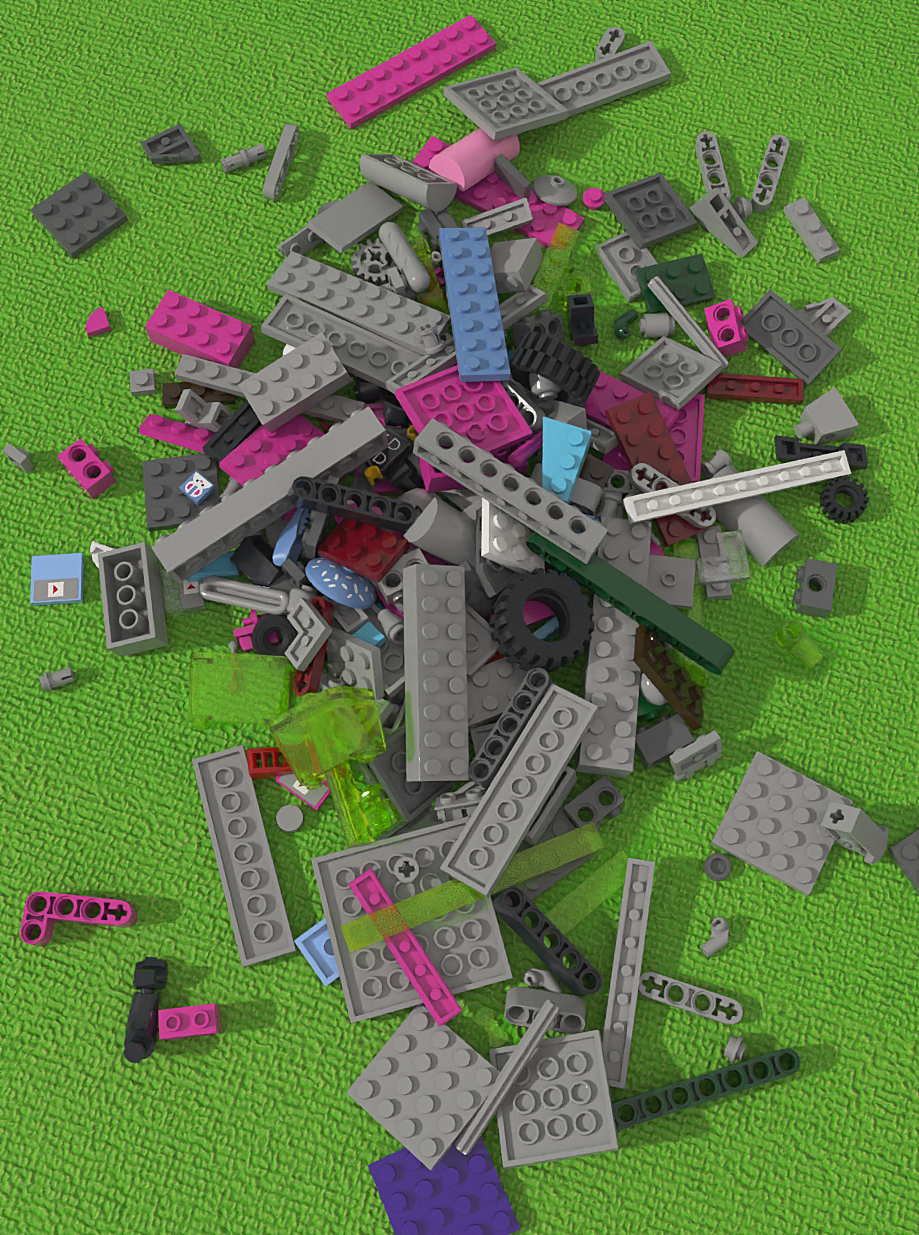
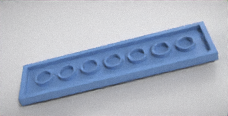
(473, 305)

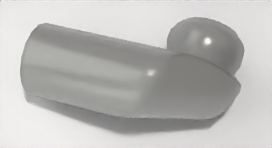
(719, 937)
(542, 978)

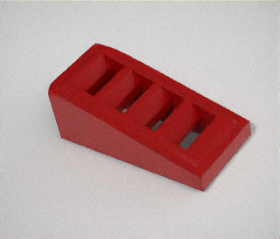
(265, 771)

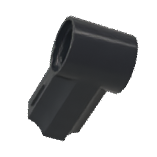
(405, 476)

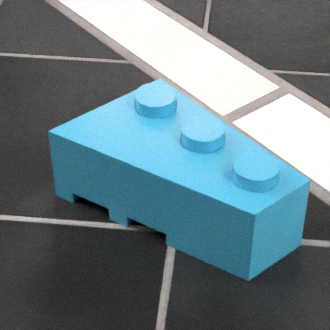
(563, 456)

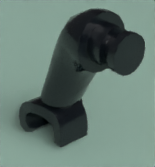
(143, 1012)

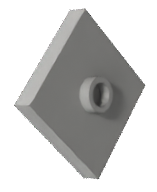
(672, 580)

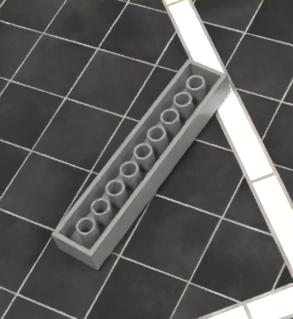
(266, 498)
(609, 667)

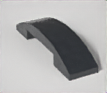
(789, 450)

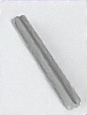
(685, 320)

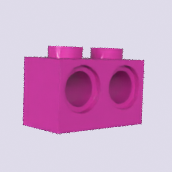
(722, 330)
(85, 469)
(189, 1021)

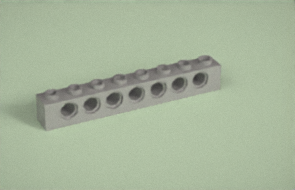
(514, 503)

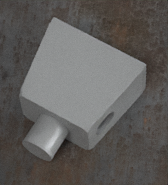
(826, 419)

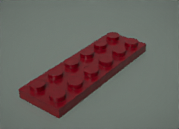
(648, 441)

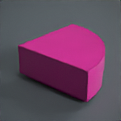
(97, 323)

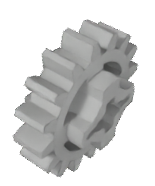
(375, 262)

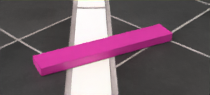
(408, 953)

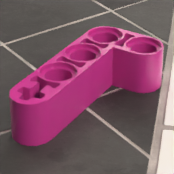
(81, 914)

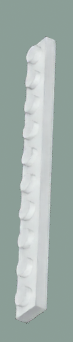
(736, 487)

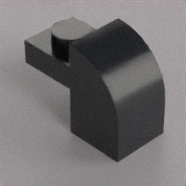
(581, 320)

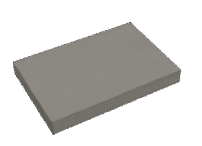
(621, 260)

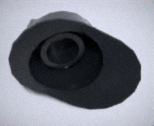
(393, 412)

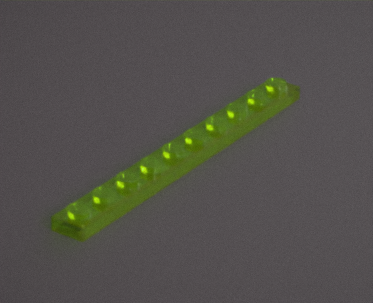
(456, 894)

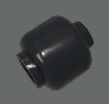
(368, 391)

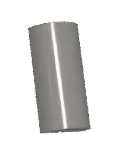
(408, 180)
(762, 526)
(445, 534)

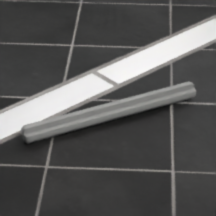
(507, 1076)

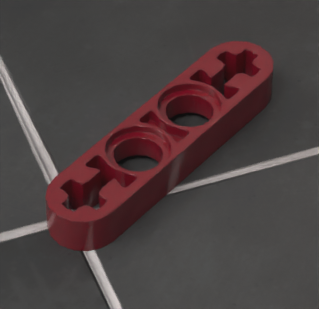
(313, 679)

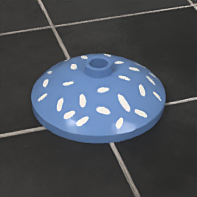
(341, 583)

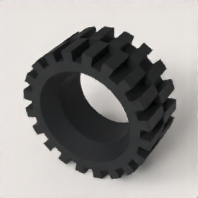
(556, 363)

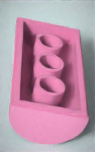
(473, 158)

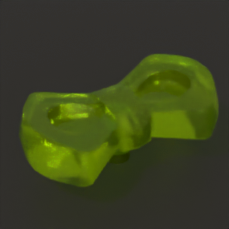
(496, 1035)

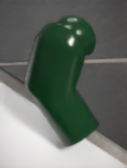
(621, 324)

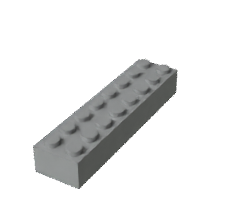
(435, 673)

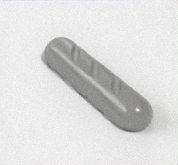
(404, 256)
(244, 595)

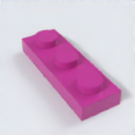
(175, 432)

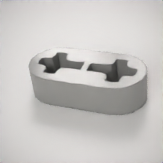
(606, 44)

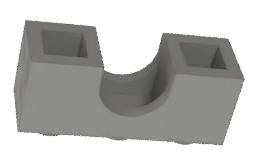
(560, 411)

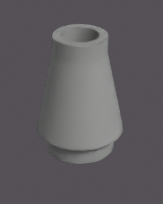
(392, 625)

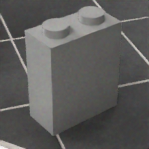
(515, 264)

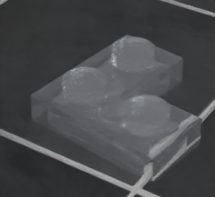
(729, 565)

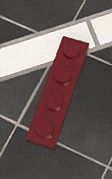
(756, 388)

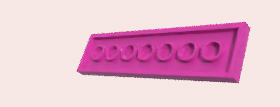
(411, 71)
(494, 193)

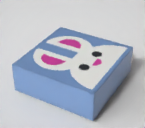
(197, 488)

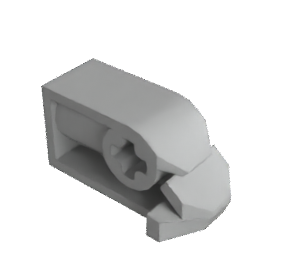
(856, 831)

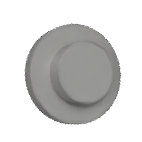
(742, 207)
(735, 1048)

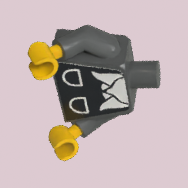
(399, 447)

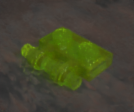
(382, 813)

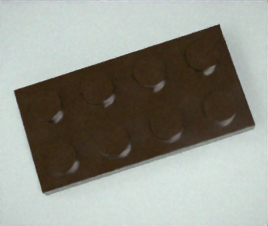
(668, 677)

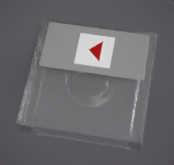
(181, 597)

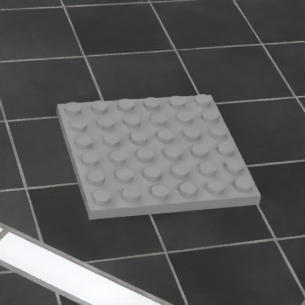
(460, 944)

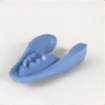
(290, 540)

